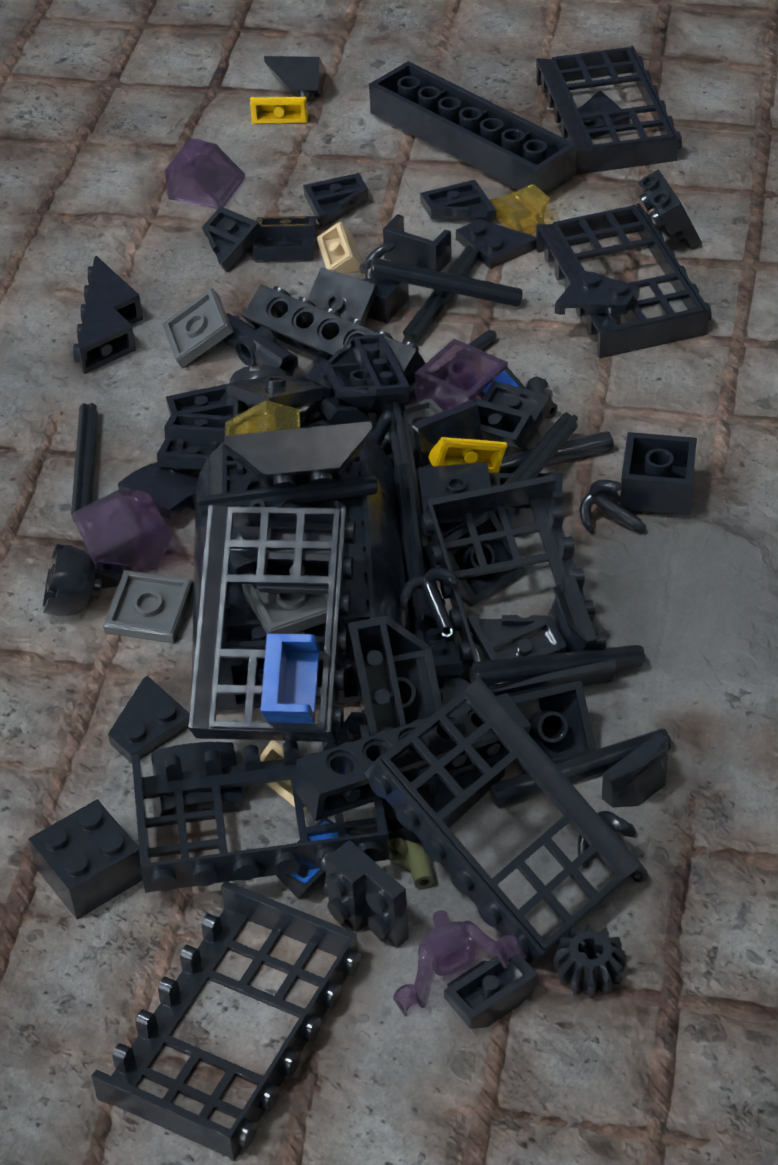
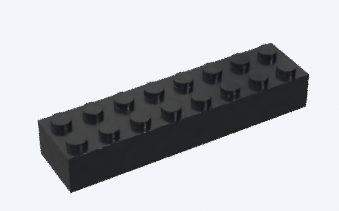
(472, 128)

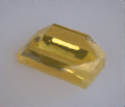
(522, 209)

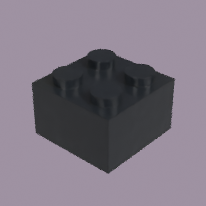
(658, 473)
(86, 858)

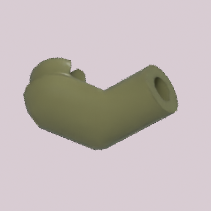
(413, 858)

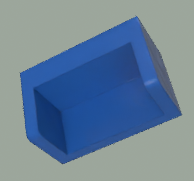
(290, 678)

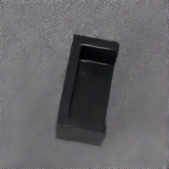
(415, 249)

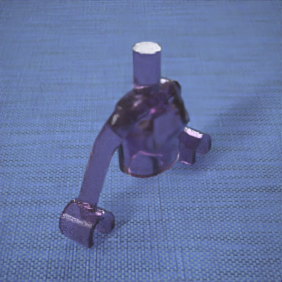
(449, 952)

